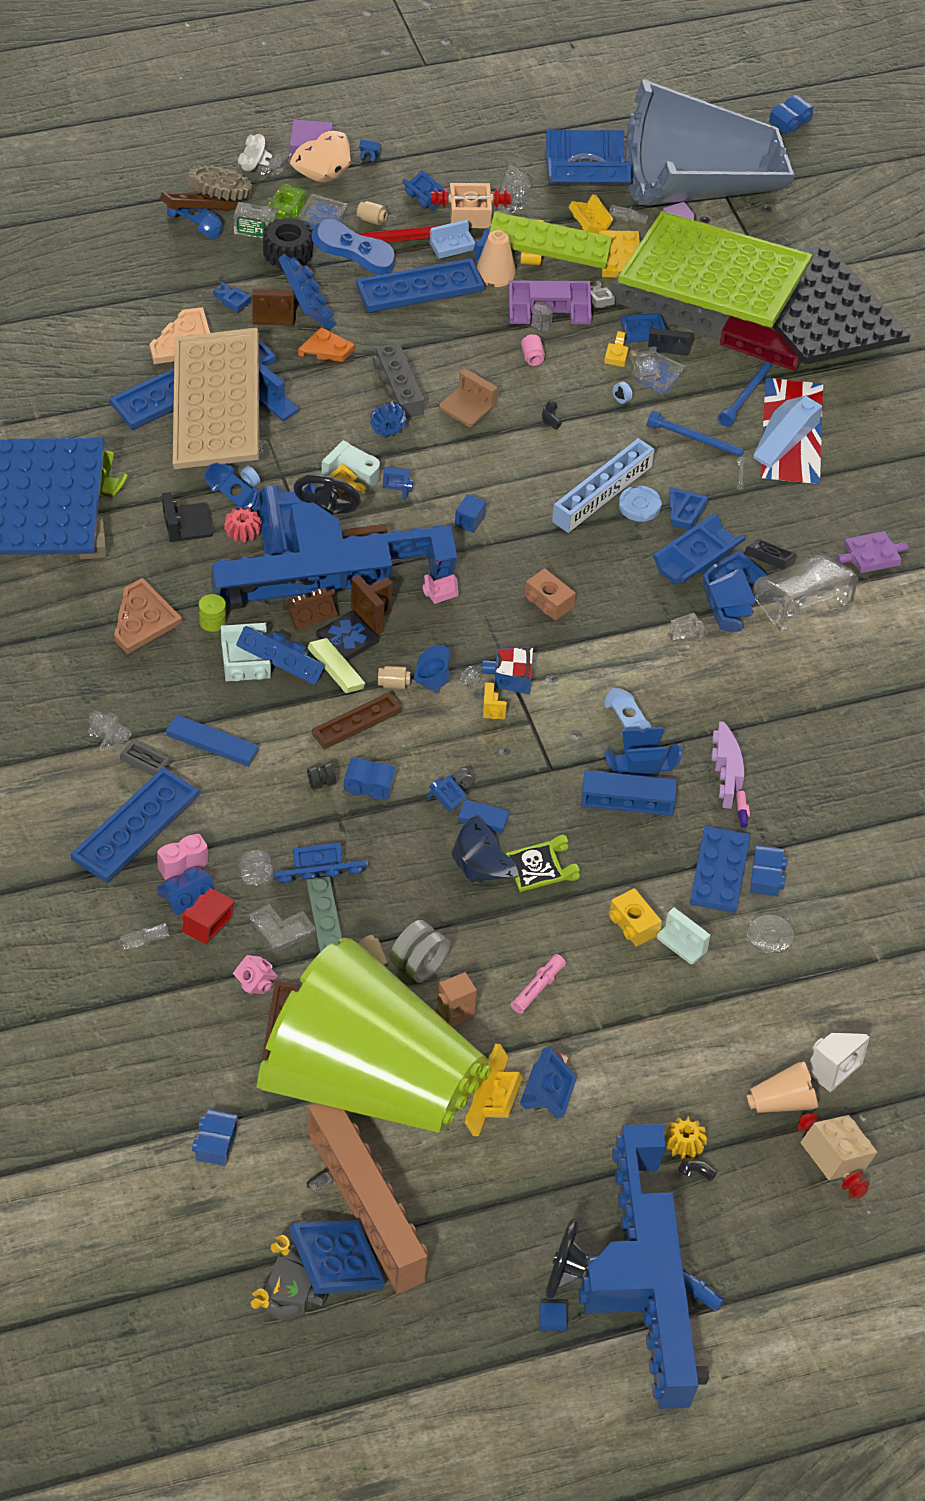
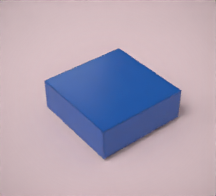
(553, 1316)

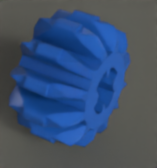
(388, 419)

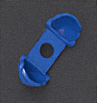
(208, 221)
(222, 478)

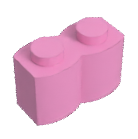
(177, 857)

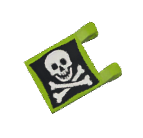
(539, 865)

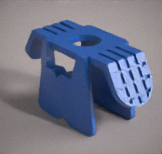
(731, 595)
(644, 760)

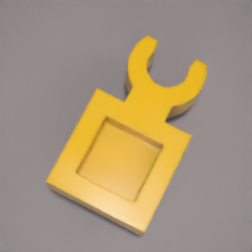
(349, 477)

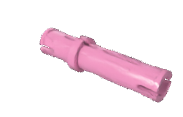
(544, 976)

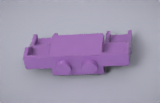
(562, 297)

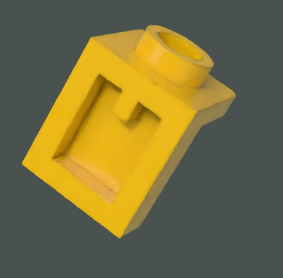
(492, 707)

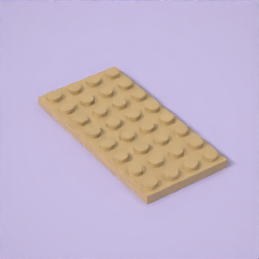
(216, 398)

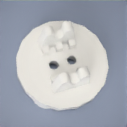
(254, 153)

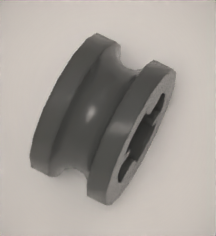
(463, 778)

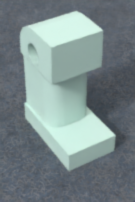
(355, 461)

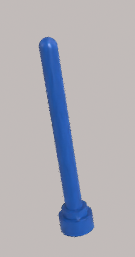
(728, 415)
(656, 421)

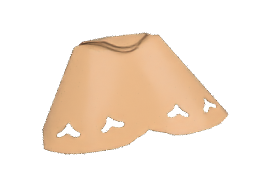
(323, 157)

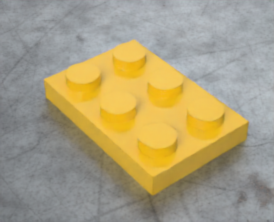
(621, 249)

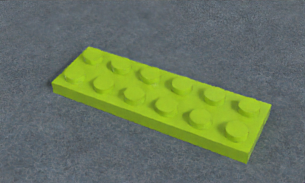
(553, 240)

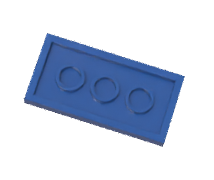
(307, 291)
(720, 869)

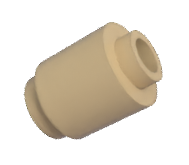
(372, 212)
(393, 677)

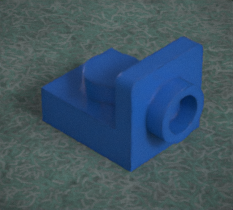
(447, 792)

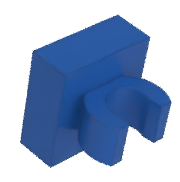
(370, 148)

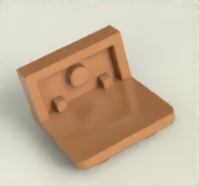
(471, 399)

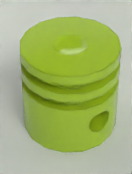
(212, 612)

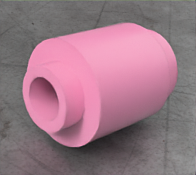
(533, 350)

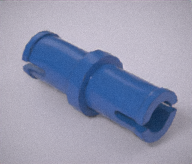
(700, 1290)

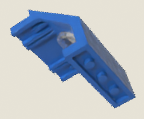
(586, 158)

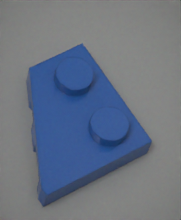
(686, 508)

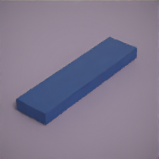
(269, 522)
(212, 740)

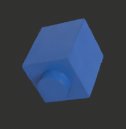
(470, 513)

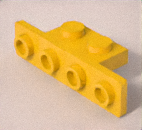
(495, 1094)

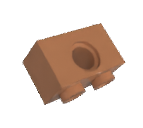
(550, 594)
(456, 1000)

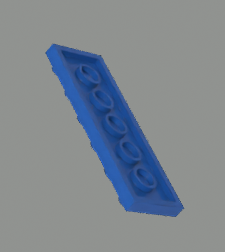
(419, 285)
(134, 825)

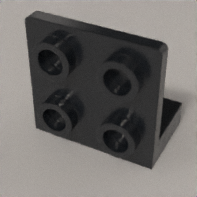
(185, 521)

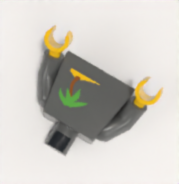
(288, 1286)

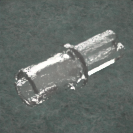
(629, 214)
(144, 936)

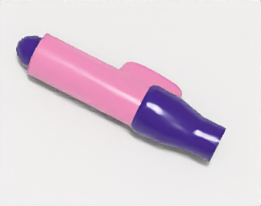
(743, 808)

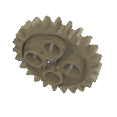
(219, 182)

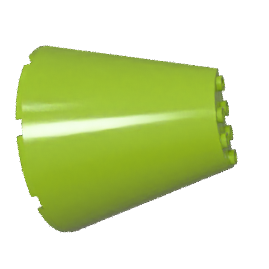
(369, 1045)

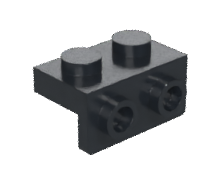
(669, 341)

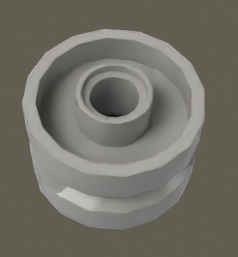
(419, 951)

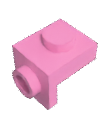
(440, 589)

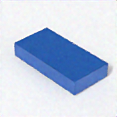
(493, 817)

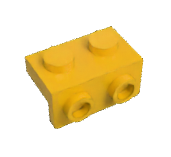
(591, 215)

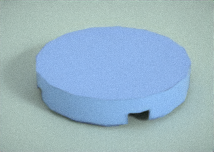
(640, 503)

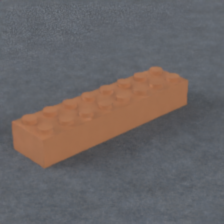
(368, 1196)

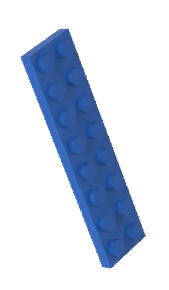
(156, 395)

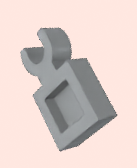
(601, 296)

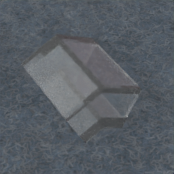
(542, 317)

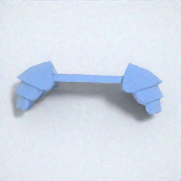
(622, 700)

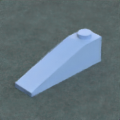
(786, 428)

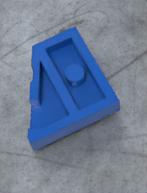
(739, 561)

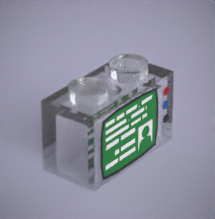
(252, 219)

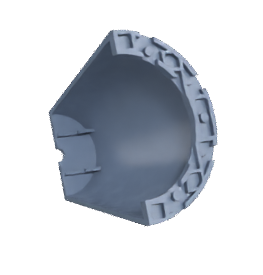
(699, 150)

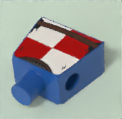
(511, 669)

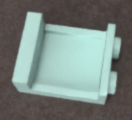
(238, 662)

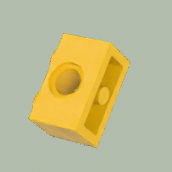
(645, 922)

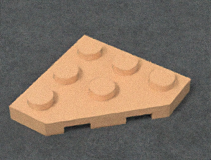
(188, 323)

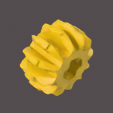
(685, 1138)

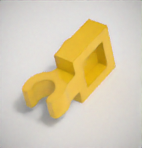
(617, 353)

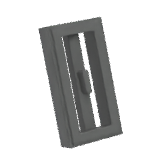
(143, 760)

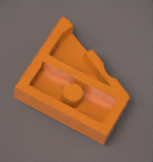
(327, 346)

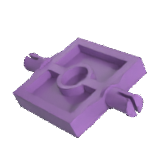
(872, 552)

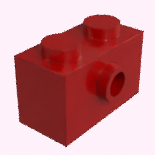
(207, 916)

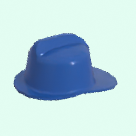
(433, 668)

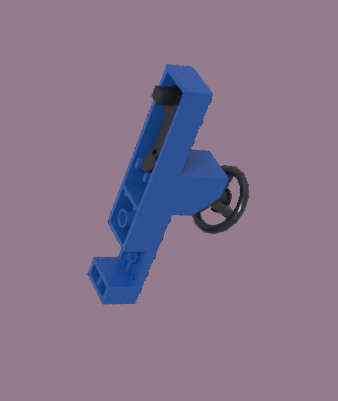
(323, 556)
(641, 1270)

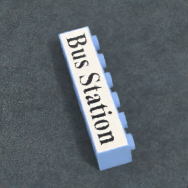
(603, 485)

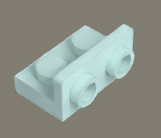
(684, 936)

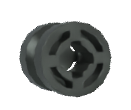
(318, 776)

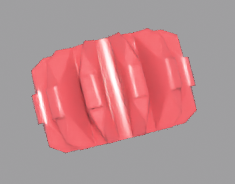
(242, 525)

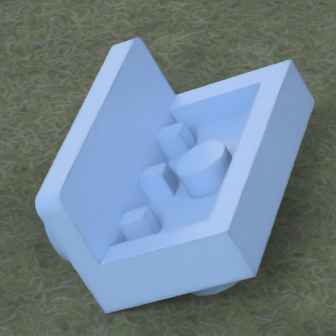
(451, 239)

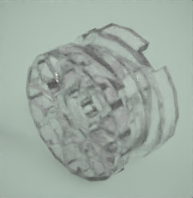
(255, 866)

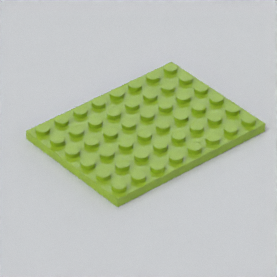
(715, 269)

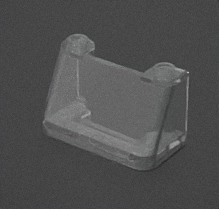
(803, 585)

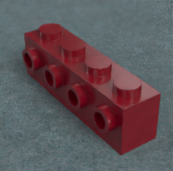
(758, 343)

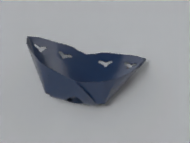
(479, 859)

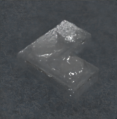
(280, 933)

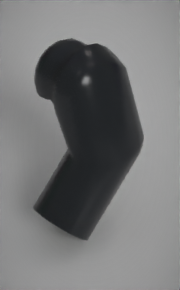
(548, 415)
(699, 1166)

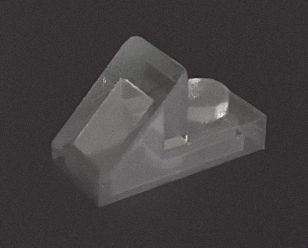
(645, 363)

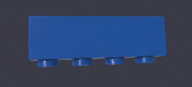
(628, 792)

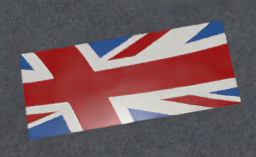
(804, 459)

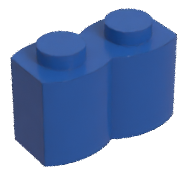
(791, 114)
(369, 778)
(767, 870)
(216, 1137)

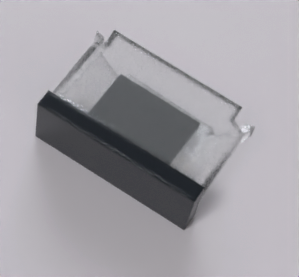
(320, 1182)

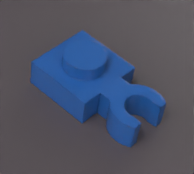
(233, 299)

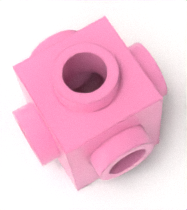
(255, 975)

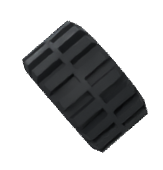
(288, 238)

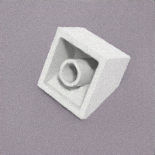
(837, 1058)

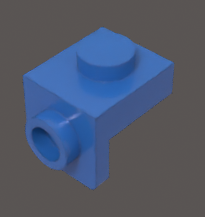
(398, 479)

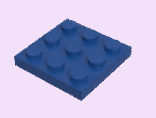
(336, 1256)

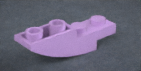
(729, 763)

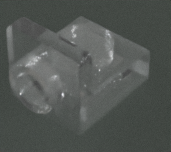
(685, 626)

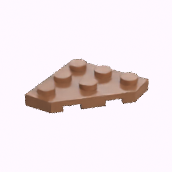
(143, 617)

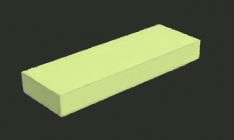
(336, 665)

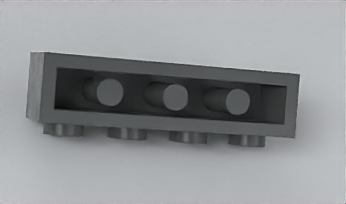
(398, 379)

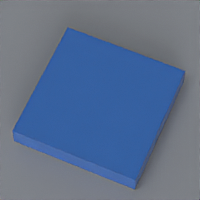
(638, 326)

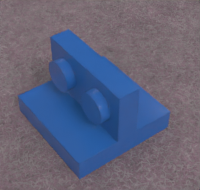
(549, 1084)

